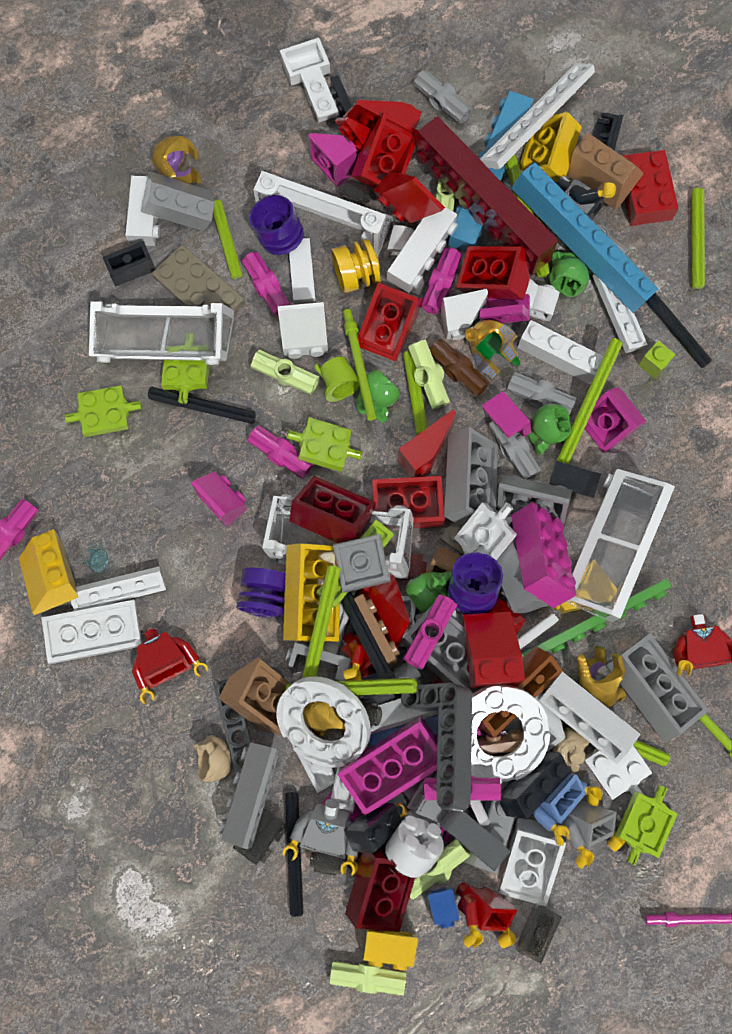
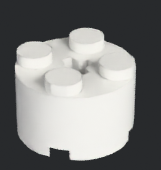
(415, 846)

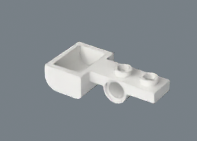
(308, 64)

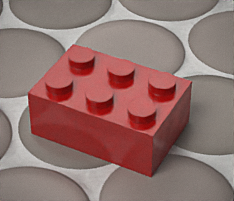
(654, 194)
(418, 494)

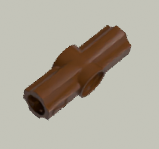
(458, 367)

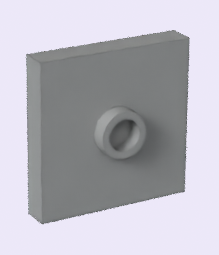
(361, 563)

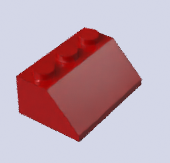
(497, 269)

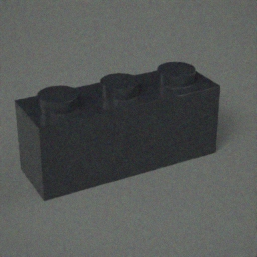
(525, 795)

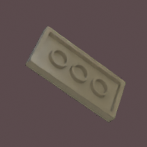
(195, 282)

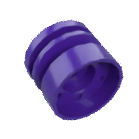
(276, 225)
(475, 583)
(262, 597)

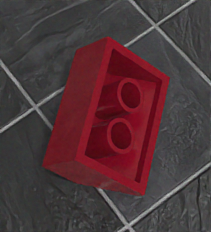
(331, 511)
(378, 894)

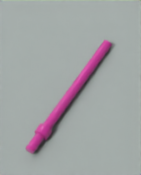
(671, 919)

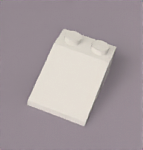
(303, 330)
(531, 863)

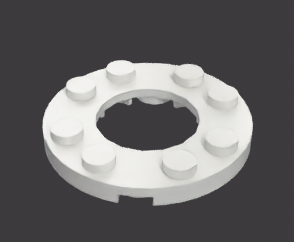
(535, 733)
(307, 745)

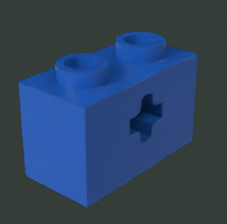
(442, 907)

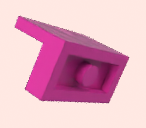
(507, 310)
(507, 415)

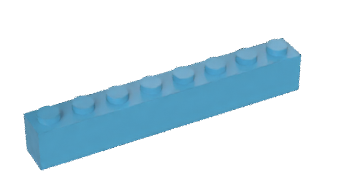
(511, 110)
(584, 237)

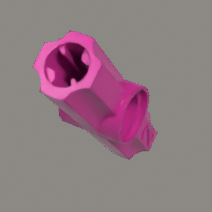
(441, 280)
(265, 282)
(279, 451)
(13, 527)
(422, 644)
(481, 789)

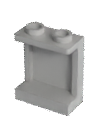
(327, 659)

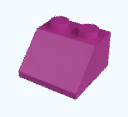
(333, 156)
(613, 419)
(219, 497)

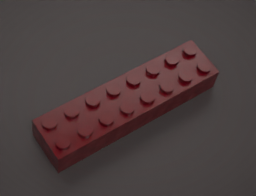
(483, 194)

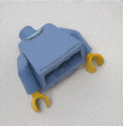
(562, 802)

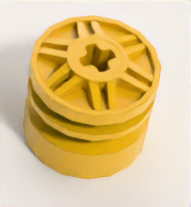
(356, 265)

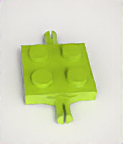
(184, 376)
(103, 411)
(324, 444)
(646, 824)

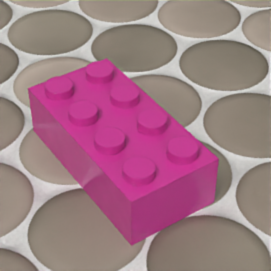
(543, 555)
(391, 765)

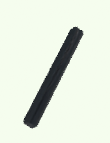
(679, 330)
(203, 405)
(366, 637)
(294, 866)

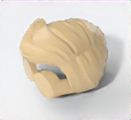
(572, 748)
(213, 759)

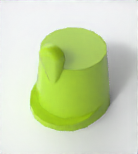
(339, 378)

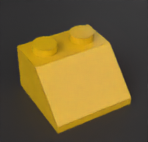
(390, 948)

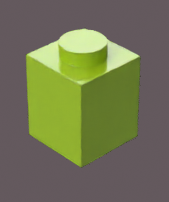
(656, 359)

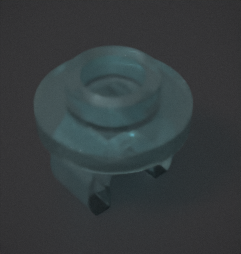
(98, 560)

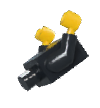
(587, 199)

